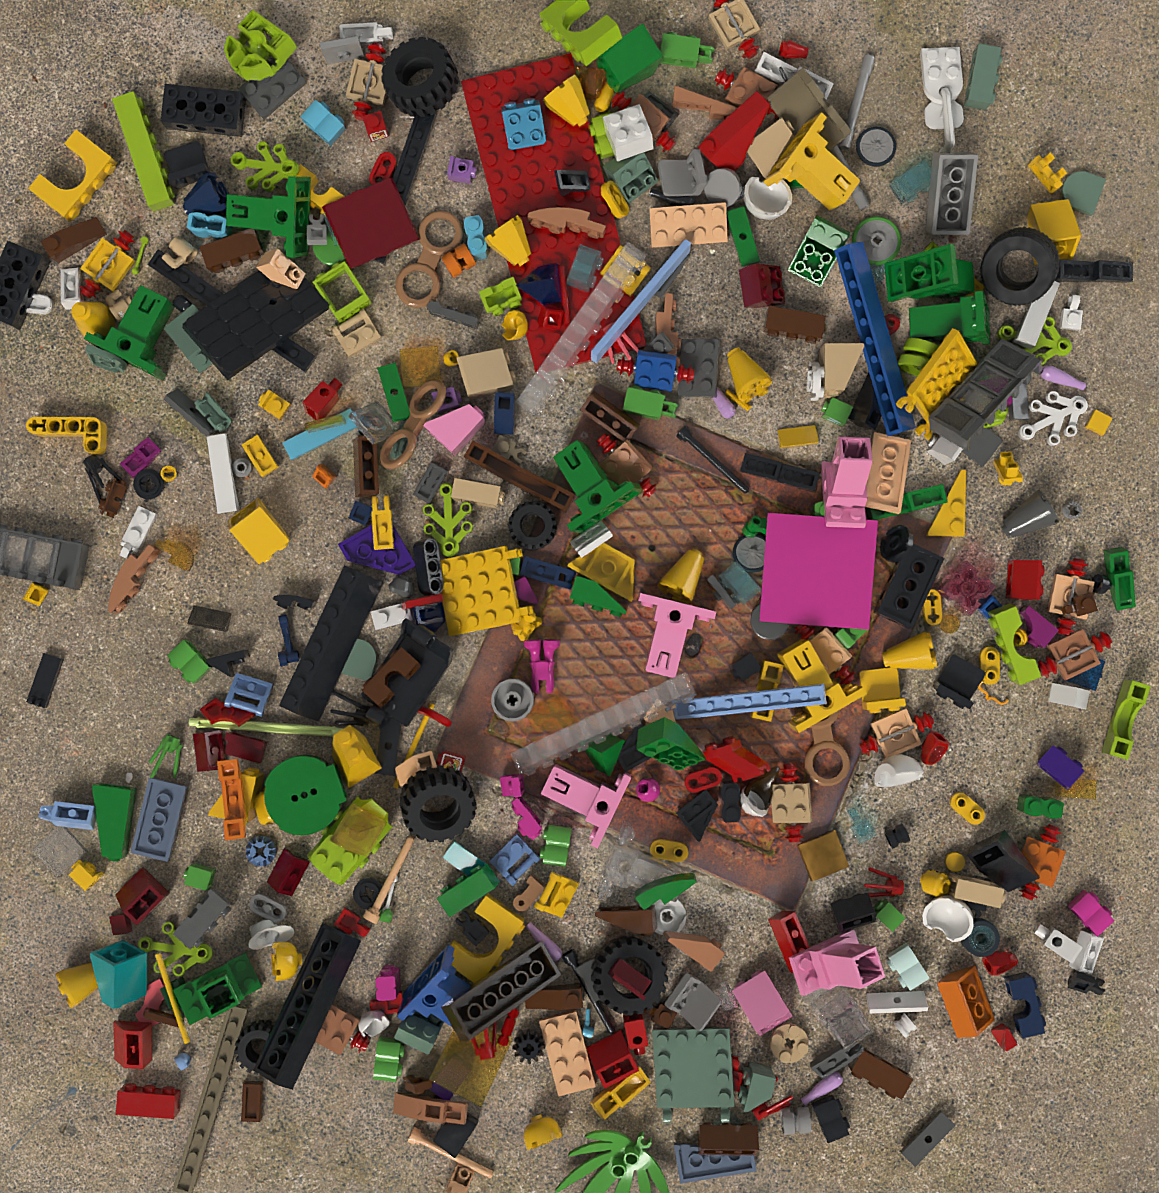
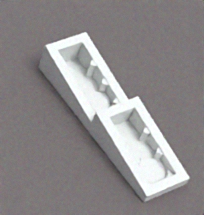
(769, 68)
(1035, 318)
(222, 473)

